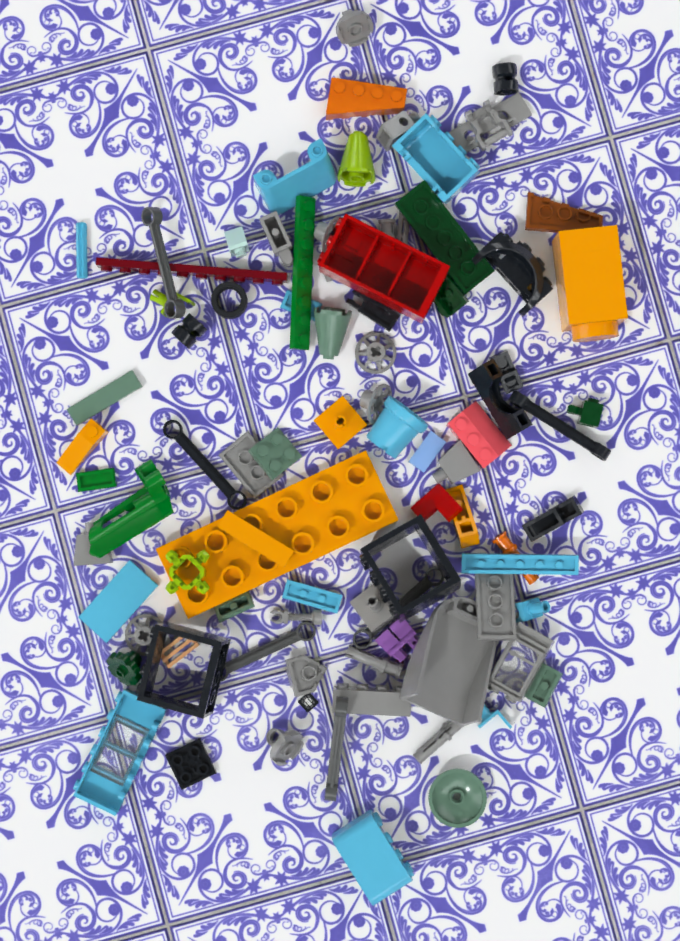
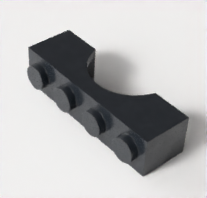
(487, 382)

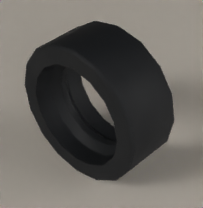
(227, 314)

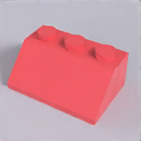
(479, 435)

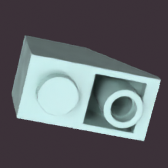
(237, 242)

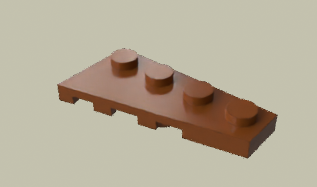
(553, 217)

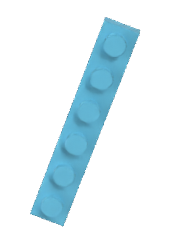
(520, 564)

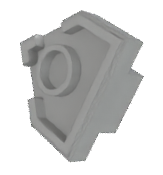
(304, 674)

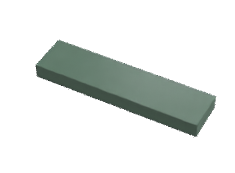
(104, 398)

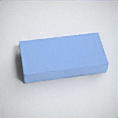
(427, 451)

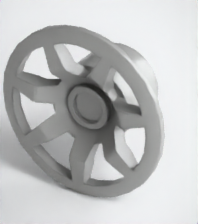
(324, 230)
(375, 353)
(374, 400)
(142, 633)

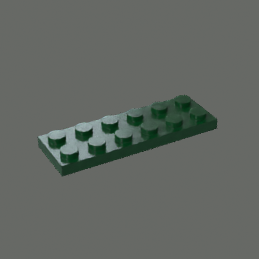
(443, 236)

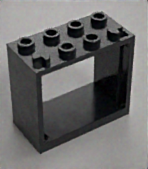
(396, 610)
(213, 675)

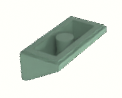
(234, 607)

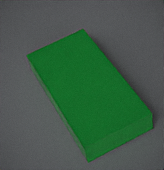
(96, 479)

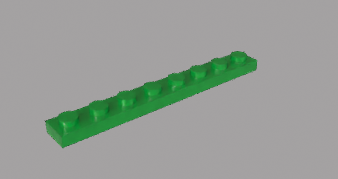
(302, 273)

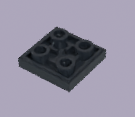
(190, 763)

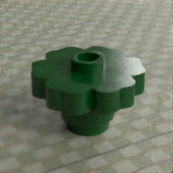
(125, 667)

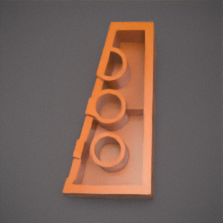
(363, 99)

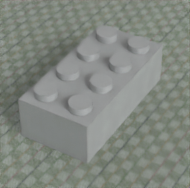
(372, 700)

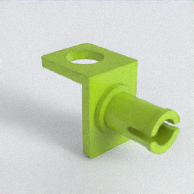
(161, 300)

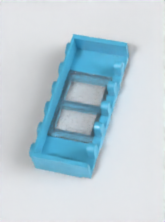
(119, 752)

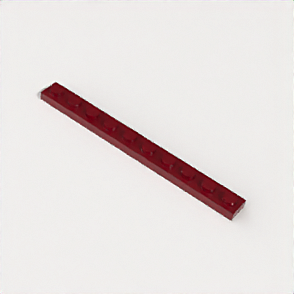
(200, 272)

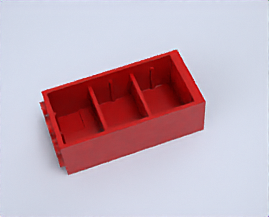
(382, 268)

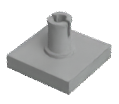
(372, 608)

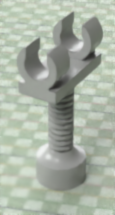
(315, 617)

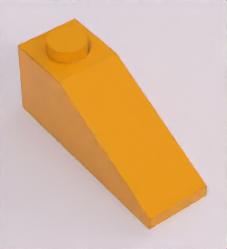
(82, 446)
(464, 521)

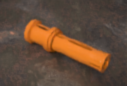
(508, 547)

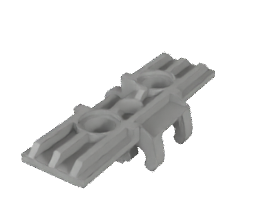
(487, 118)

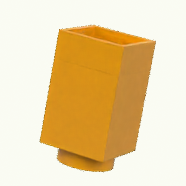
(590, 282)

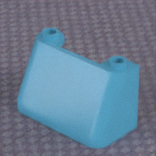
(305, 181)

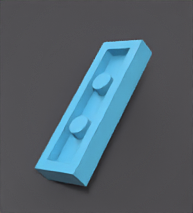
(312, 596)

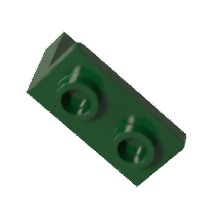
(449, 298)

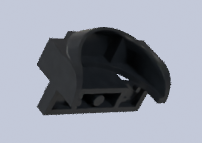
(517, 268)

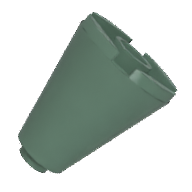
(331, 330)

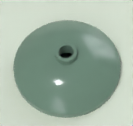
(460, 811)

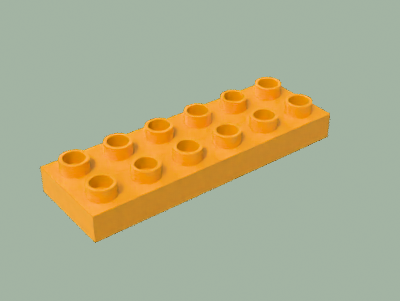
(306, 517)

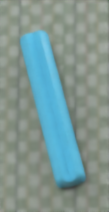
(81, 250)

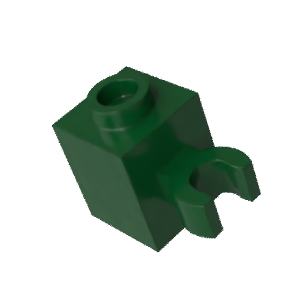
(588, 413)

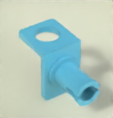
(531, 609)
(487, 715)

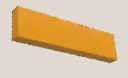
(255, 538)

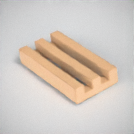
(165, 659)

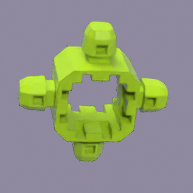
(173, 585)

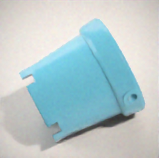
(395, 427)

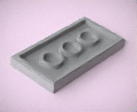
(495, 607)

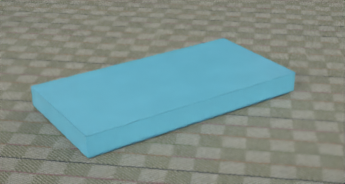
(118, 601)

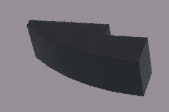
(553, 518)

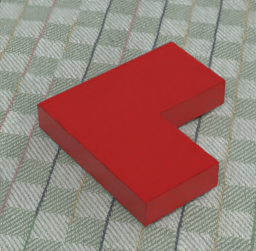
(436, 500)

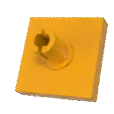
(340, 422)

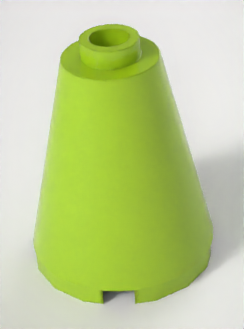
(357, 162)

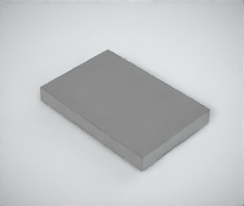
(245, 466)

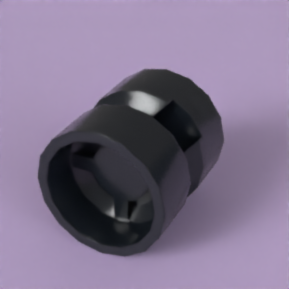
(505, 79)
(189, 331)

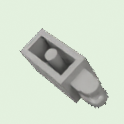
(277, 237)

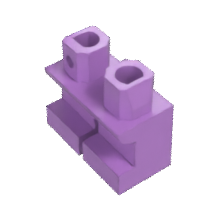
(392, 644)

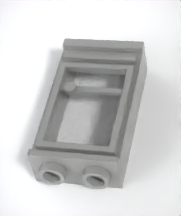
(520, 663)

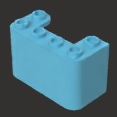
(436, 158)
(372, 857)

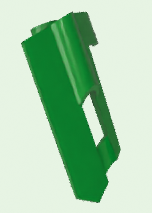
(144, 507)

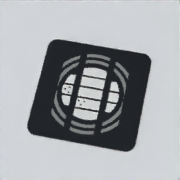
(308, 702)

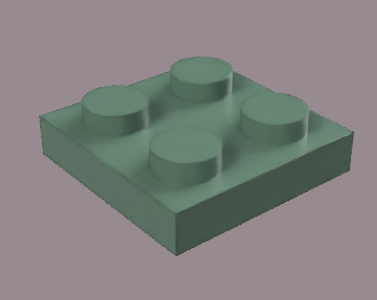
(275, 453)

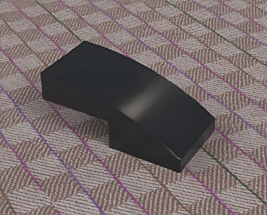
(510, 380)

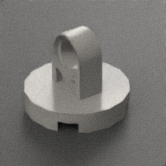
(354, 27)
(285, 747)

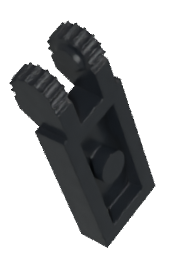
(375, 311)

